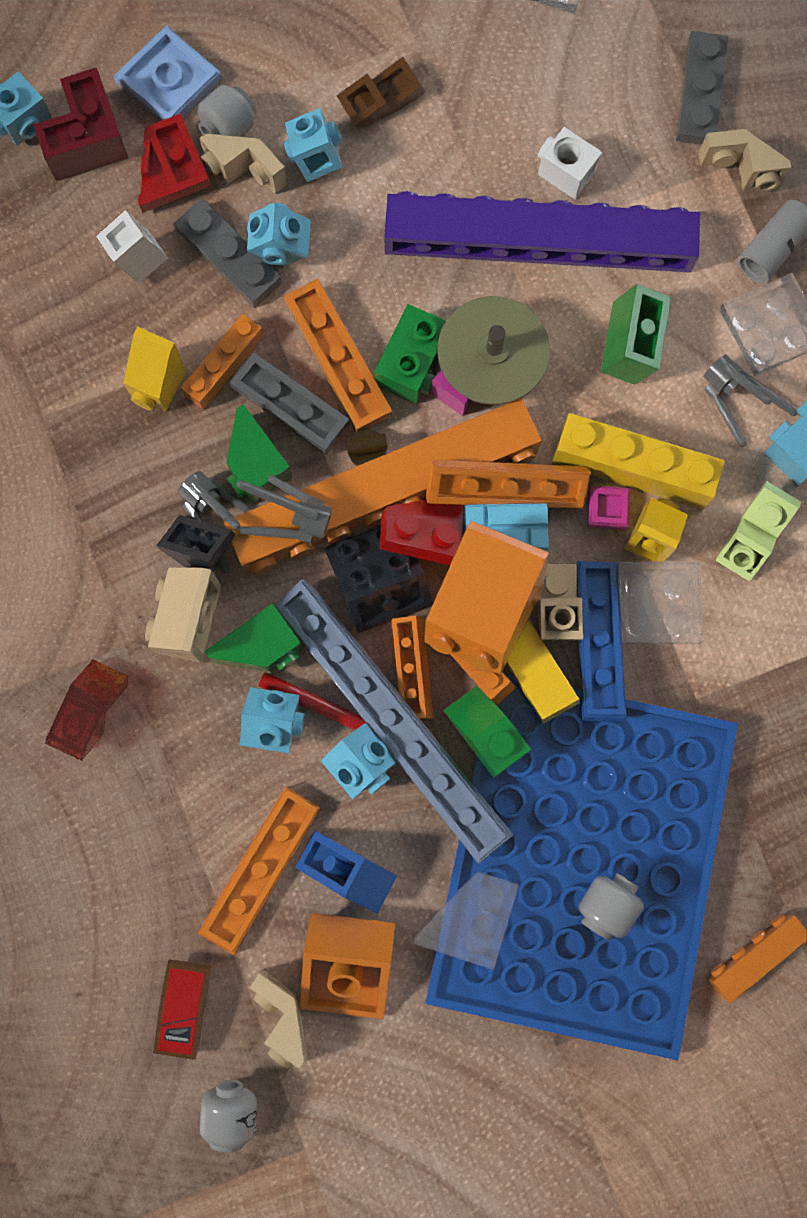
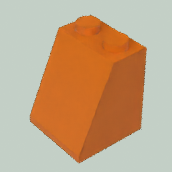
(486, 598)

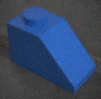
(346, 872)

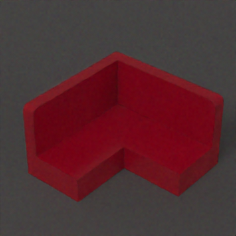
(87, 135)

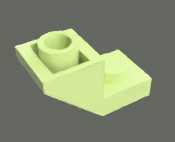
(757, 531)

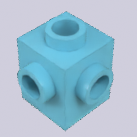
(20, 109)
(313, 144)
(278, 235)
(270, 720)
(360, 762)

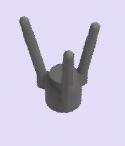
(727, 377)
(203, 496)
(310, 513)

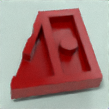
(169, 164)
(423, 530)

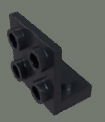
(377, 581)

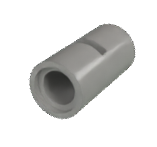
(774, 242)

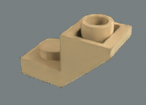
(235, 155)
(758, 163)
(558, 607)
(287, 1037)

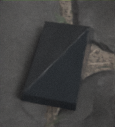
(196, 543)

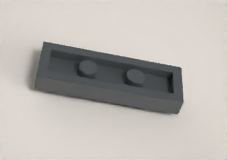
(701, 86)
(227, 253)
(289, 403)

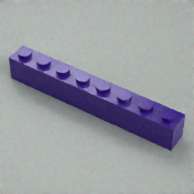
(542, 232)

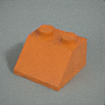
(346, 965)

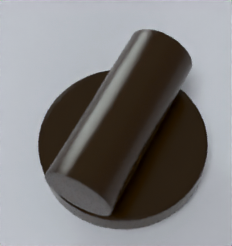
(366, 446)

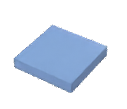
(168, 76)

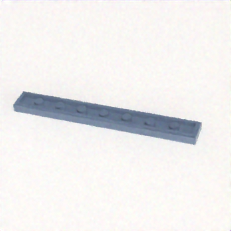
(393, 721)

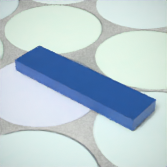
(601, 644)

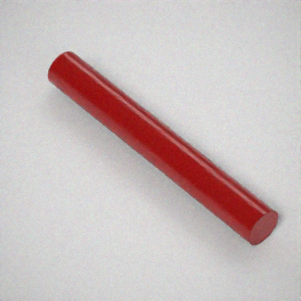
(313, 702)

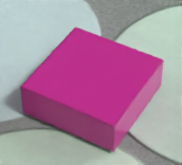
(448, 395)
(608, 507)

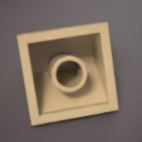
(184, 613)

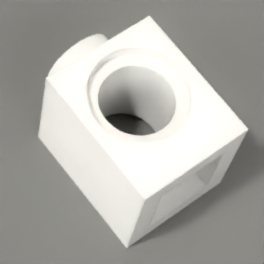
(572, 177)
(132, 247)

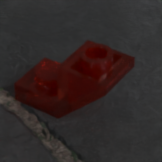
(84, 709)

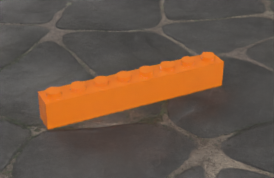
(389, 480)

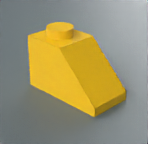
(153, 370)
(657, 530)

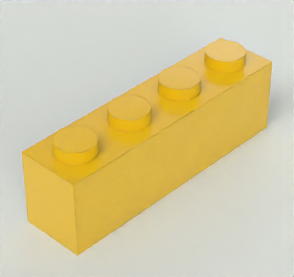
(639, 461)

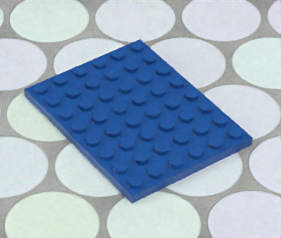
(583, 806)

